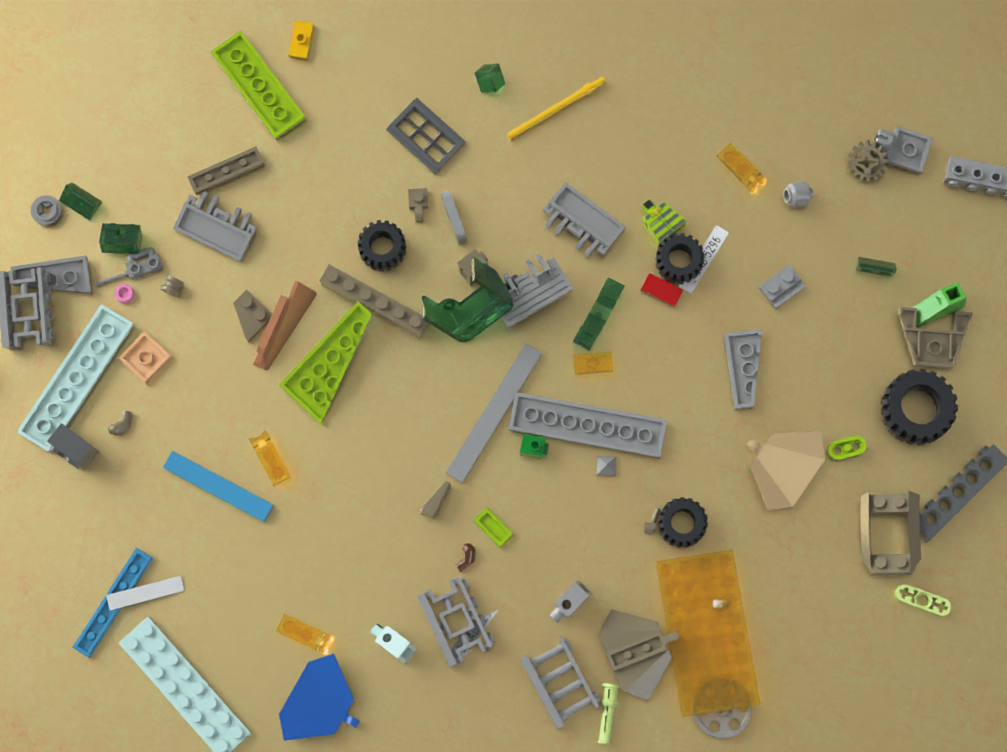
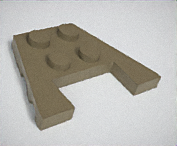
(933, 346)

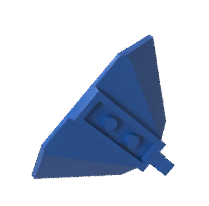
(317, 701)

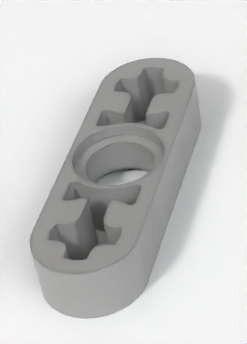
(453, 216)

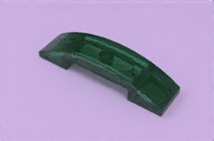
(599, 314)

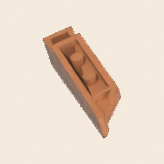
(282, 323)

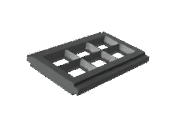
(413, 147)

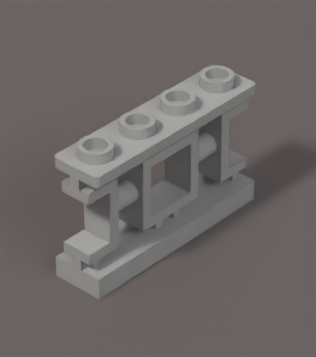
(10, 308)
(442, 627)

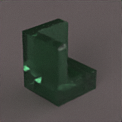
(490, 78)

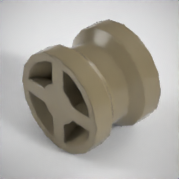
(172, 286)

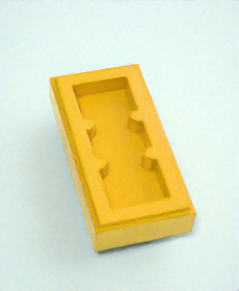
(301, 40)

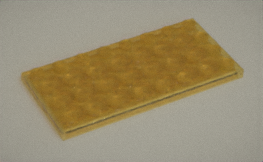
(714, 649)

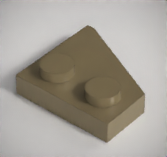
(251, 314)

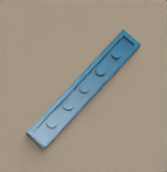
(218, 486)
(103, 615)

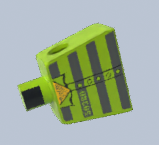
(662, 221)

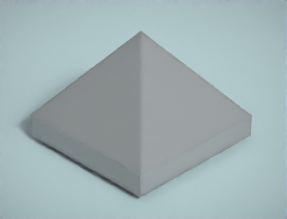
(606, 466)

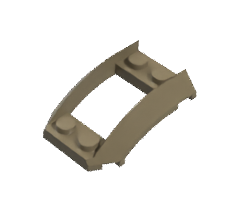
(890, 505)

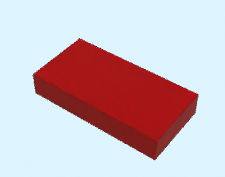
(661, 290)

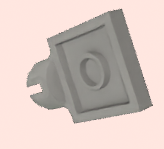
(904, 148)

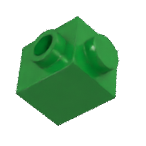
(533, 446)

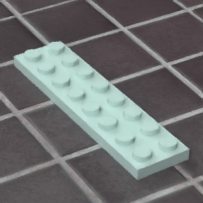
(76, 376)
(184, 687)

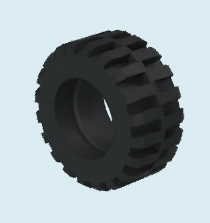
(939, 392)

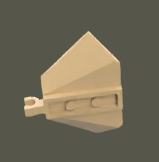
(786, 466)

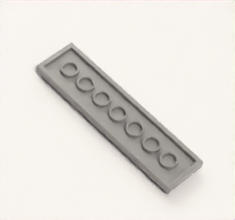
(587, 425)

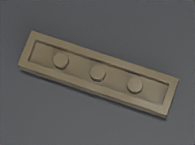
(226, 170)

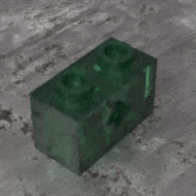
(120, 238)

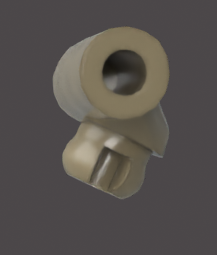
(122, 425)

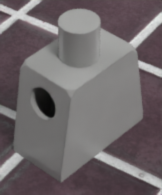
(577, 595)

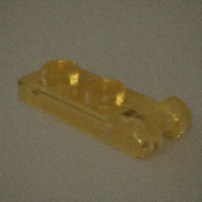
(741, 167)
(270, 458)
(303, 633)

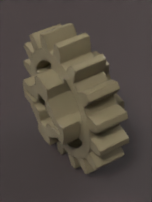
(868, 168)

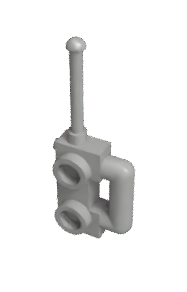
(138, 270)

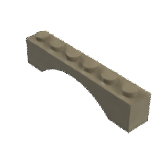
(374, 300)

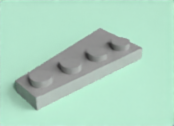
(65, 274)
(743, 360)

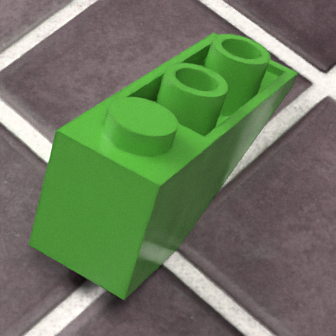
(940, 304)

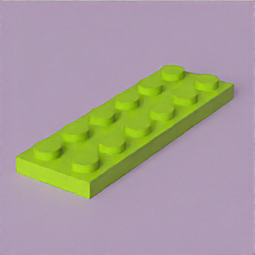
(258, 85)

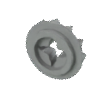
(37, 210)

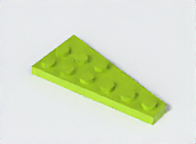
(323, 368)

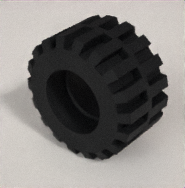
(376, 231)
(675, 273)
(693, 509)

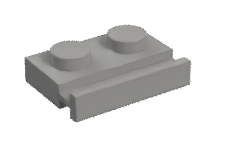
(782, 286)

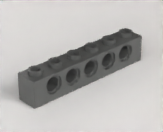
(996, 462)

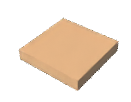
(145, 357)

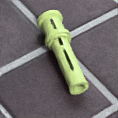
(609, 703)

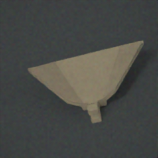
(636, 652)

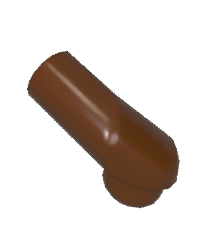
(468, 557)

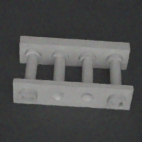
(549, 699)

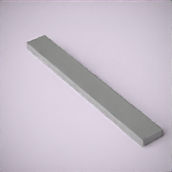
(493, 413)

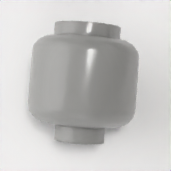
(798, 194)

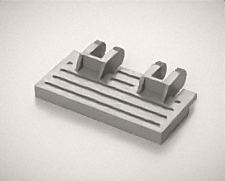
(583, 218)
(213, 228)
(537, 292)

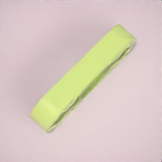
(938, 600)

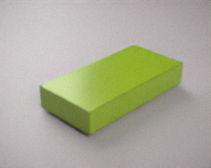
(493, 527)

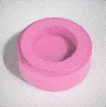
(124, 293)

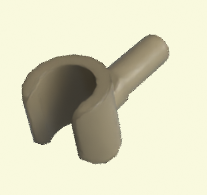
(650, 526)

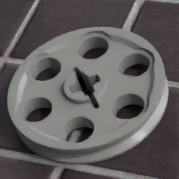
(723, 720)

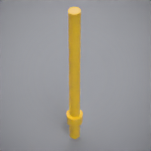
(587, 90)

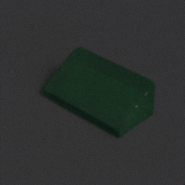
(80, 200)
(876, 266)

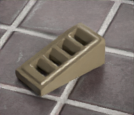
(434, 504)

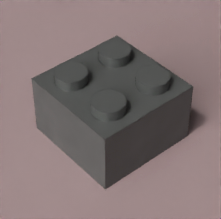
(76, 449)

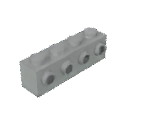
(976, 176)

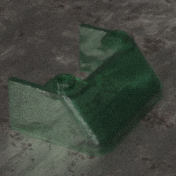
(474, 313)

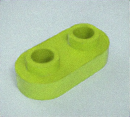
(846, 447)

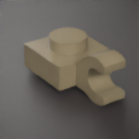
(418, 200)

